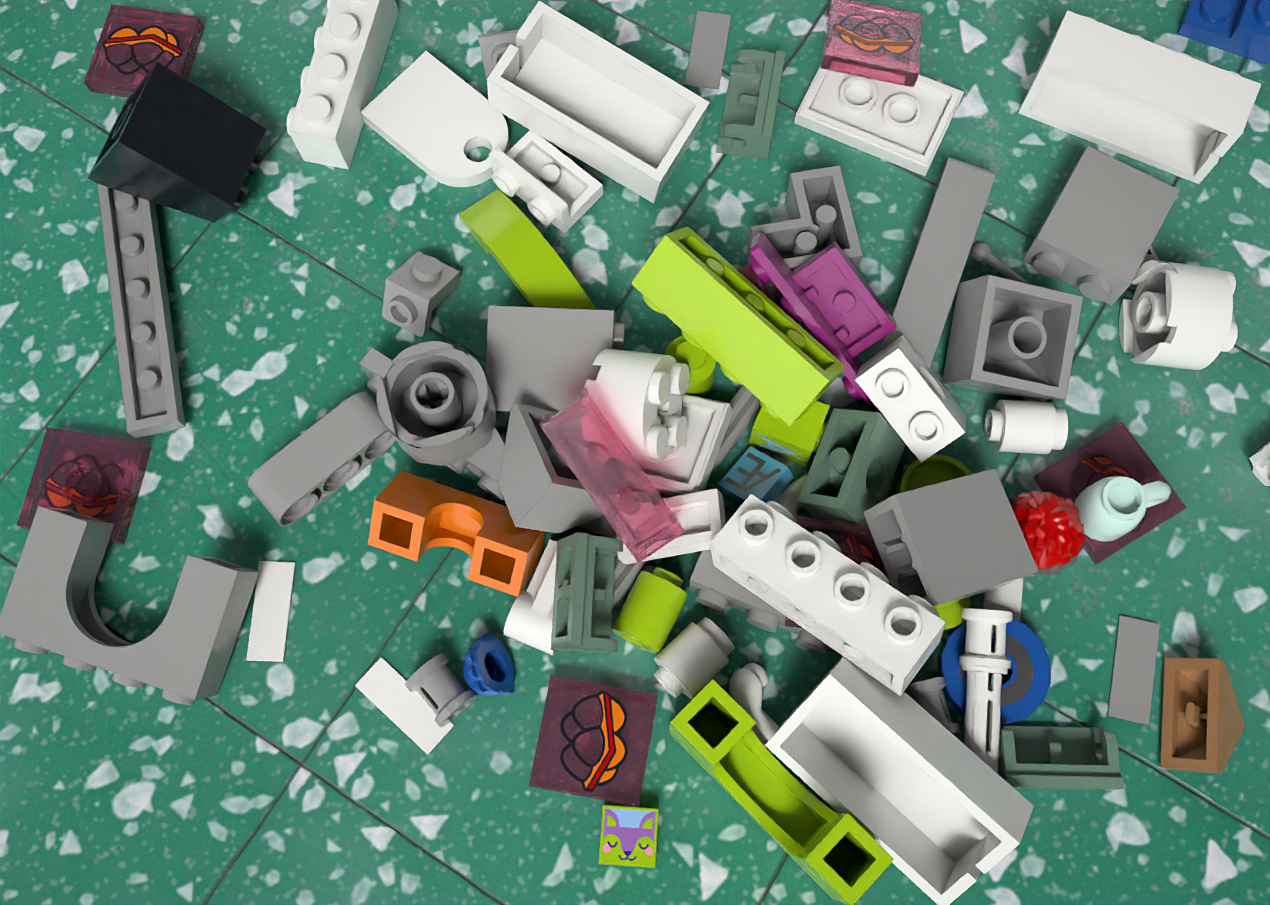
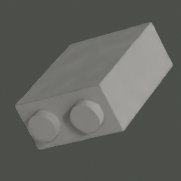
(1101, 226)
(546, 353)
(950, 539)

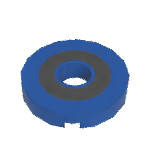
(1025, 682)

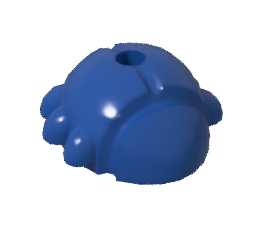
(489, 667)

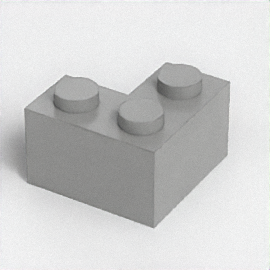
(816, 218)

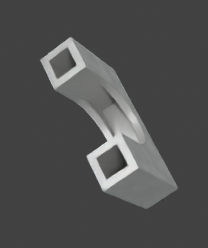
(56, 611)

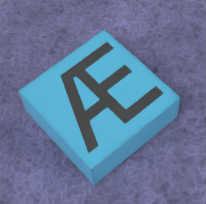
(755, 475)

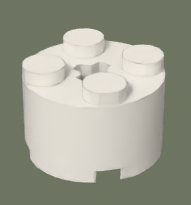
(1178, 315)
(642, 400)

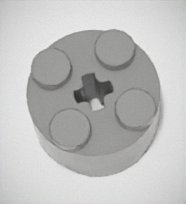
(408, 400)

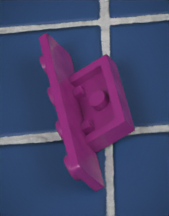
(830, 301)

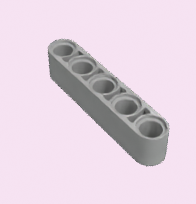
(940, 257)

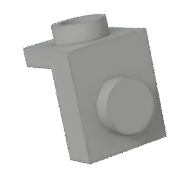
(416, 291)

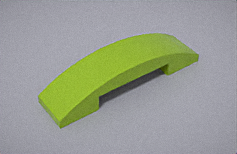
(523, 253)

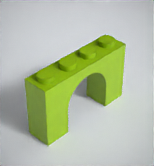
(822, 842)

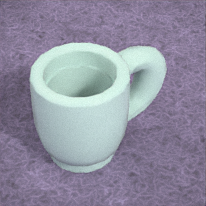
(1117, 505)

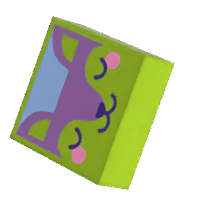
(628, 836)

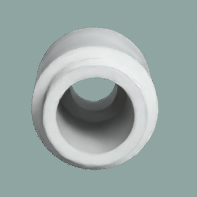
(1026, 427)
(693, 658)

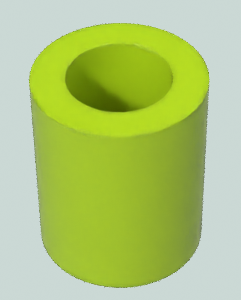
(700, 365)
(651, 610)

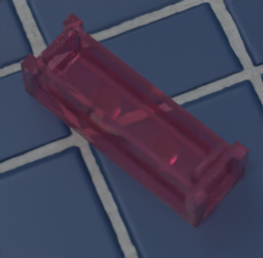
(612, 476)

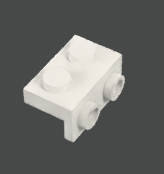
(546, 180)

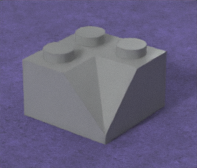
(1012, 338)

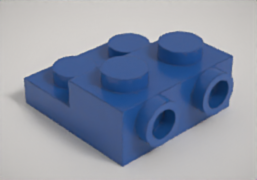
(1231, 26)

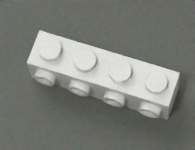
(341, 79)
(827, 592)

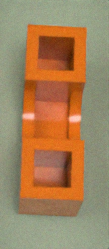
(423, 515)

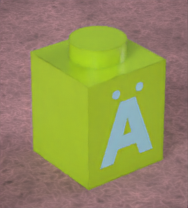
(791, 442)

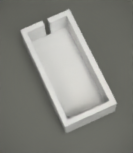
(1139, 98)
(596, 101)
(902, 780)

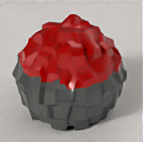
(1050, 529)

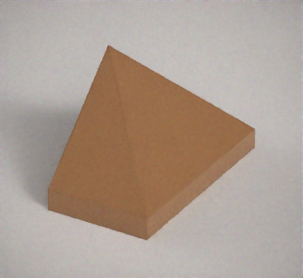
(1198, 715)

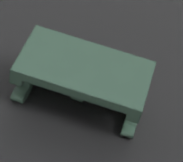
(751, 104)
(584, 594)
(1059, 758)

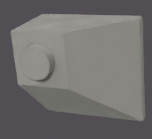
(537, 480)

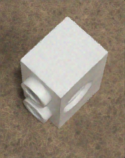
(912, 399)

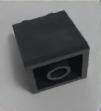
(180, 148)

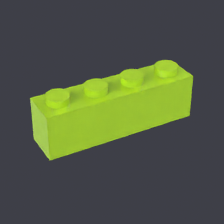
(736, 325)

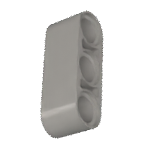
(321, 459)

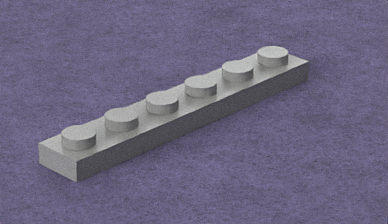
(141, 314)

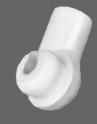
(747, 690)

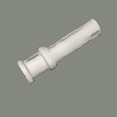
(984, 665)

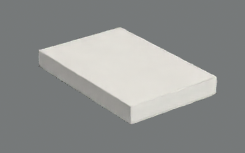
(881, 116)

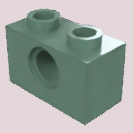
(851, 466)

